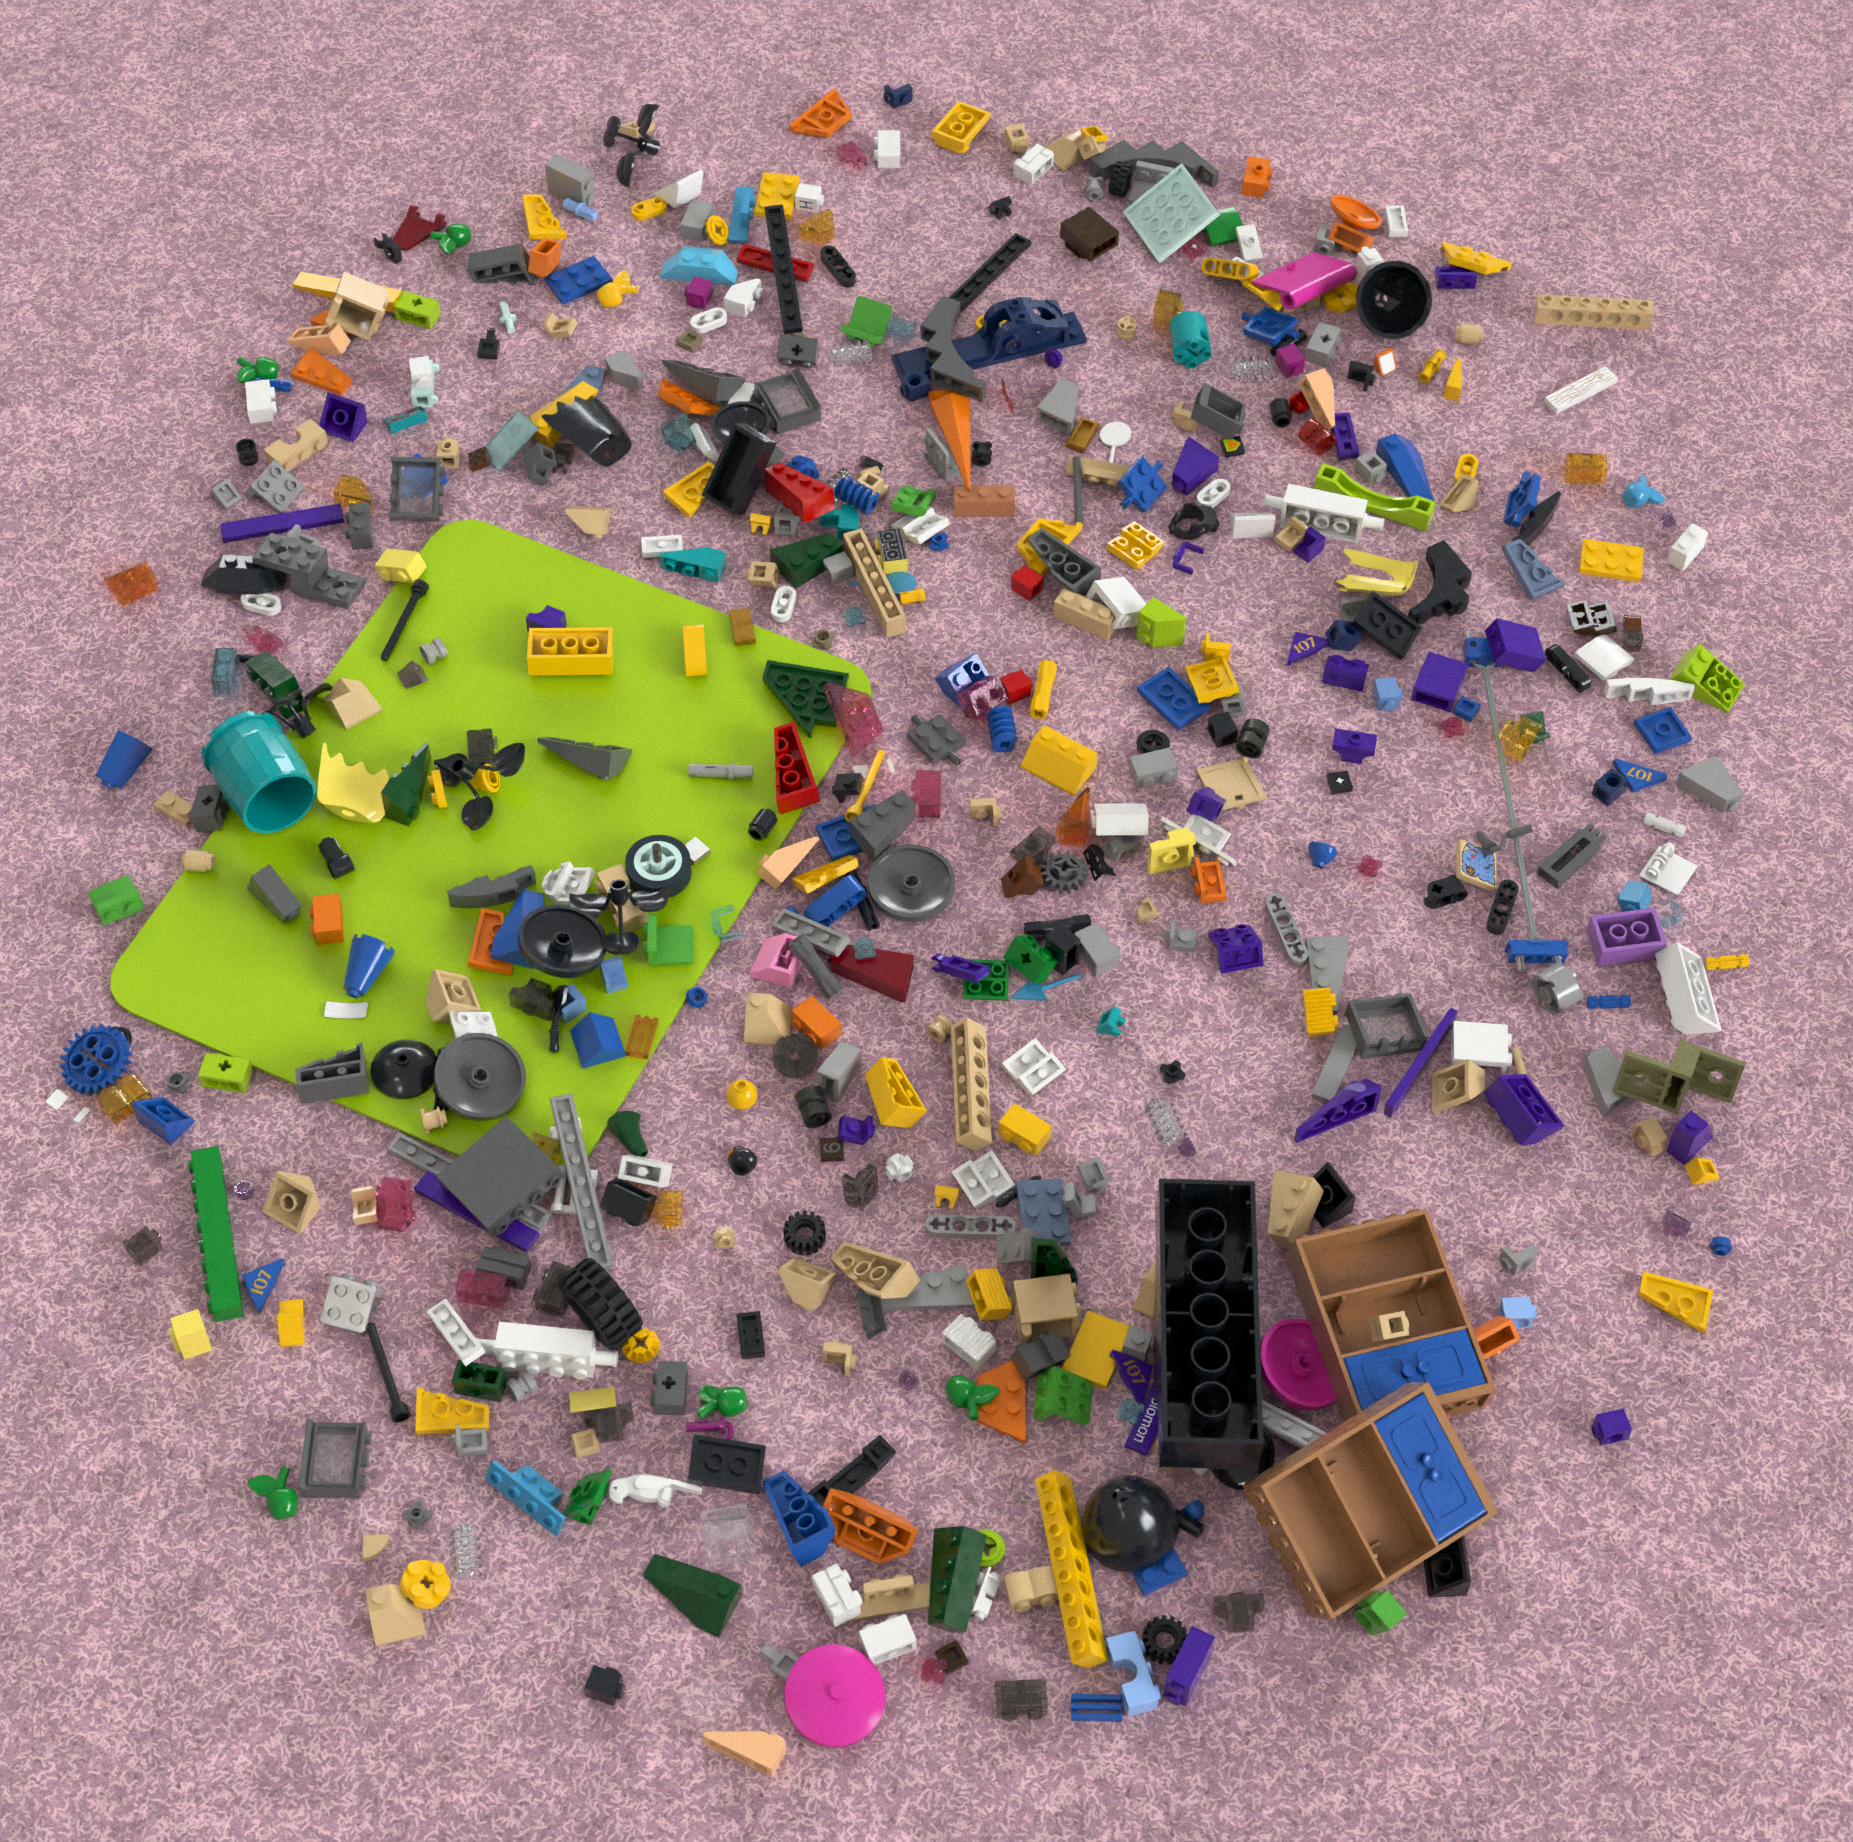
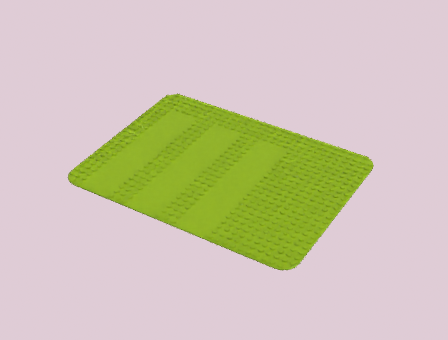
(259, 987)

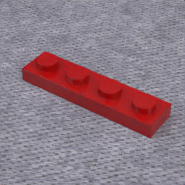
(762, 259)

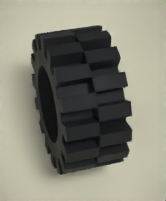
(1120, 178)
(809, 1244)
(1163, 1625)

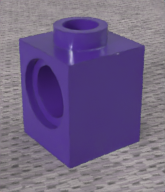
(1611, 1427)

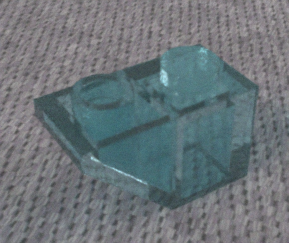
(678, 433)

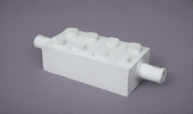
(1326, 512)
(547, 1350)

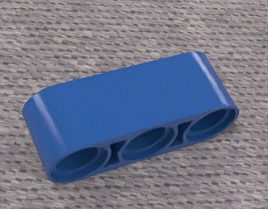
(836, 901)

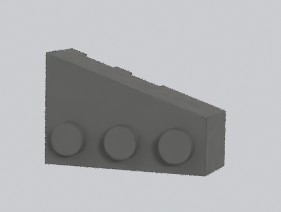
(335, 1077)

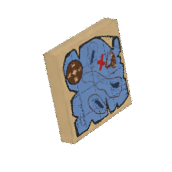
(1475, 866)

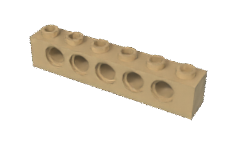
(1593, 311)
(874, 583)
(971, 1084)

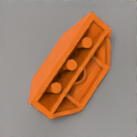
(869, 1527)

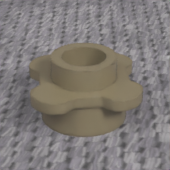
(823, 639)

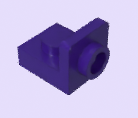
(856, 1130)

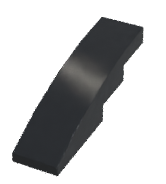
(1538, 519)

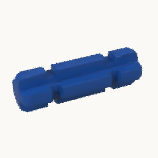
(284, 385)
(1608, 1001)

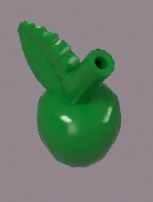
(454, 237)
(263, 368)
(964, 1393)
(728, 1400)
(280, 1501)

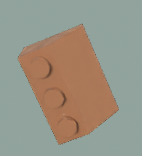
(984, 501)

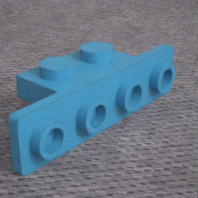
(742, 214)
(530, 1493)

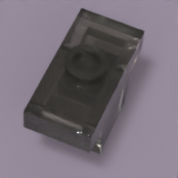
(1034, 845)
(533, 999)
(609, 1421)
(1238, 1610)

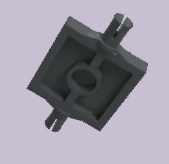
(936, 739)

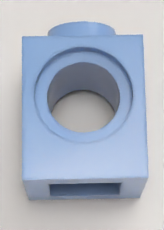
(1519, 1310)

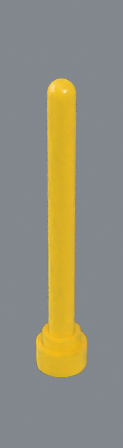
(856, 809)

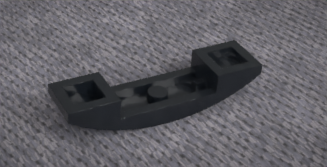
(858, 1472)

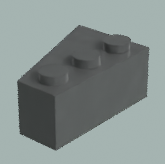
(501, 264)
(882, 823)

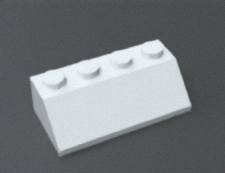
(1687, 990)

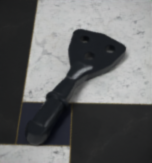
(559, 998)

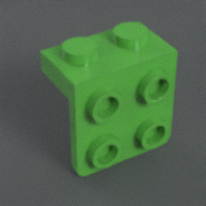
(868, 321)
(116, 900)
(667, 943)
(1062, 1395)

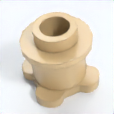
(433, 1119)

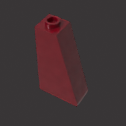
(885, 973)

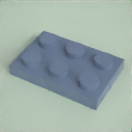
(1043, 1209)

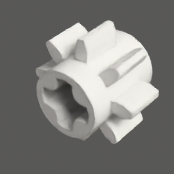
(899, 1167)

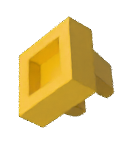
(763, 521)
(946, 1192)

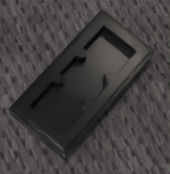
(750, 1335)

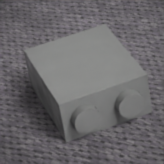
(570, 180)

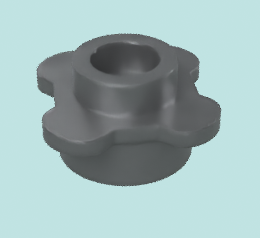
(176, 1077)
(416, 1522)

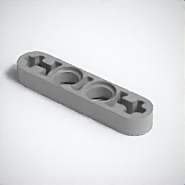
(1287, 929)
(970, 1223)

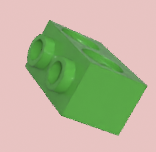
(1379, 1612)

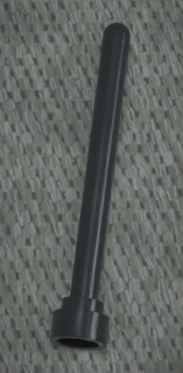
(419, 589)
(399, 1410)

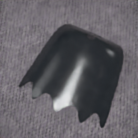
(589, 427)

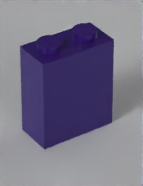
(1515, 645)
(1439, 681)
(1188, 1666)

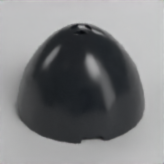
(1407, 299)
(1132, 1532)

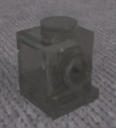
(143, 1245)

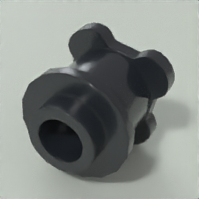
(982, 453)

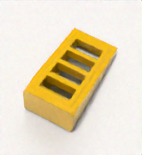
(1098, 134)
(1453, 385)

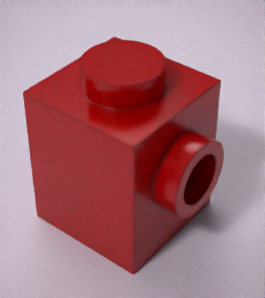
(1026, 582)
(1016, 686)

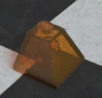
(132, 583)
(1074, 822)

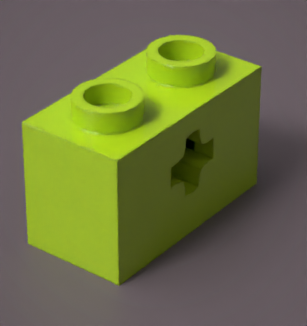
(417, 310)
(225, 1072)

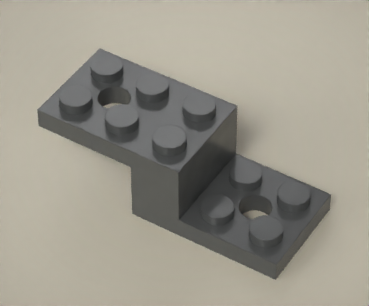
(309, 570)

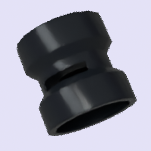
(247, 452)

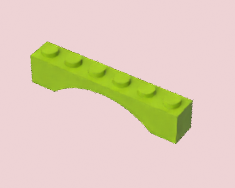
(1411, 511)

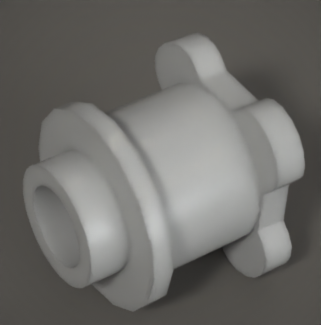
(1094, 188)

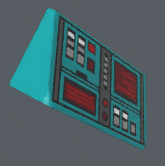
(406, 419)

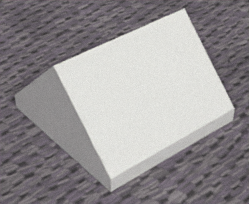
(682, 190)
(1252, 525)

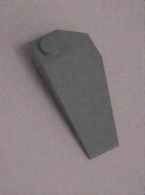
(705, 381)
(597, 760)

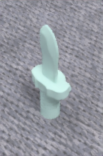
(507, 318)

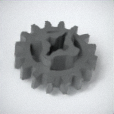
(1064, 872)

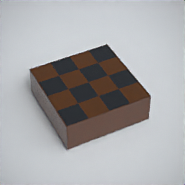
(478, 459)

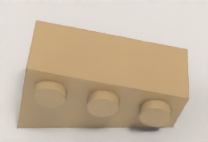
(1292, 1206)

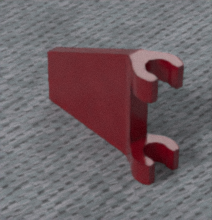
(415, 229)

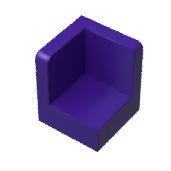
(1311, 546)

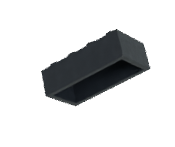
(739, 468)

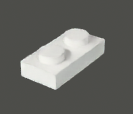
(656, 545)

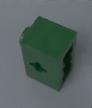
(479, 1381)

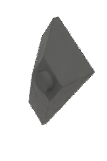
(1064, 562)

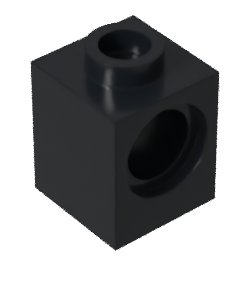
(1222, 729)

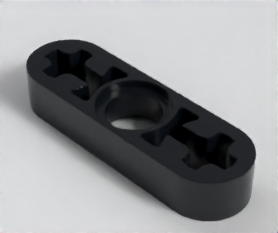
(837, 259)
(1568, 667)
(1501, 899)

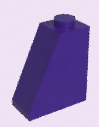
(1193, 466)
(1689, 1137)

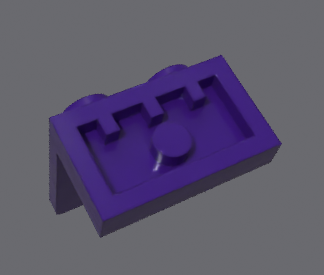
(1237, 948)

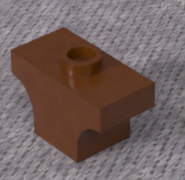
(1022, 878)

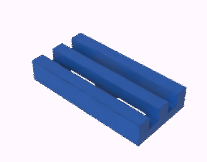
(1096, 1707)

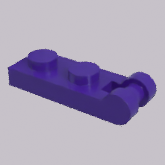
(1345, 437)

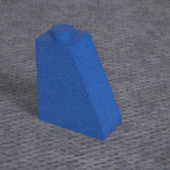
(122, 760)

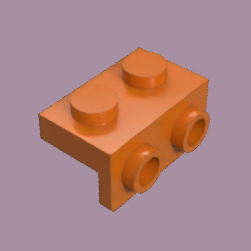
(1209, 881)

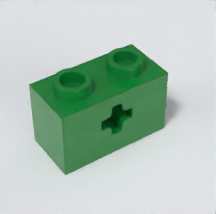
(1030, 958)

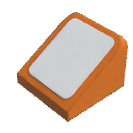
(1385, 362)

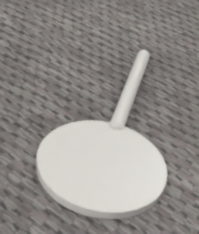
(1115, 435)

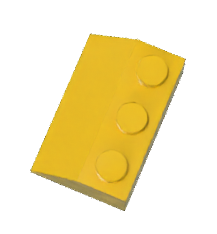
(1059, 760)

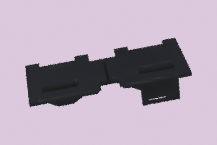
(1094, 864)

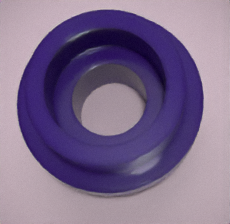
(1053, 358)

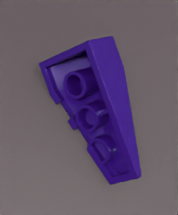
(1349, 1104)

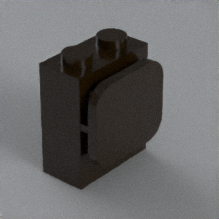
(1088, 234)

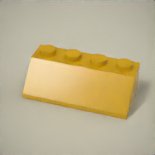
(570, 651)

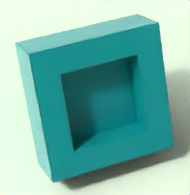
(1108, 1022)

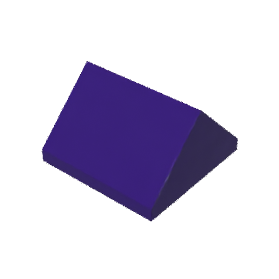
(343, 417)

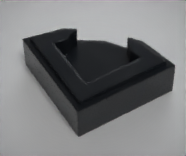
(870, 462)

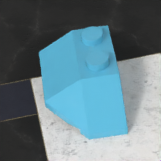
(702, 263)

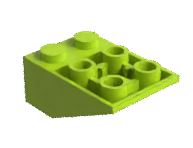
(1710, 677)

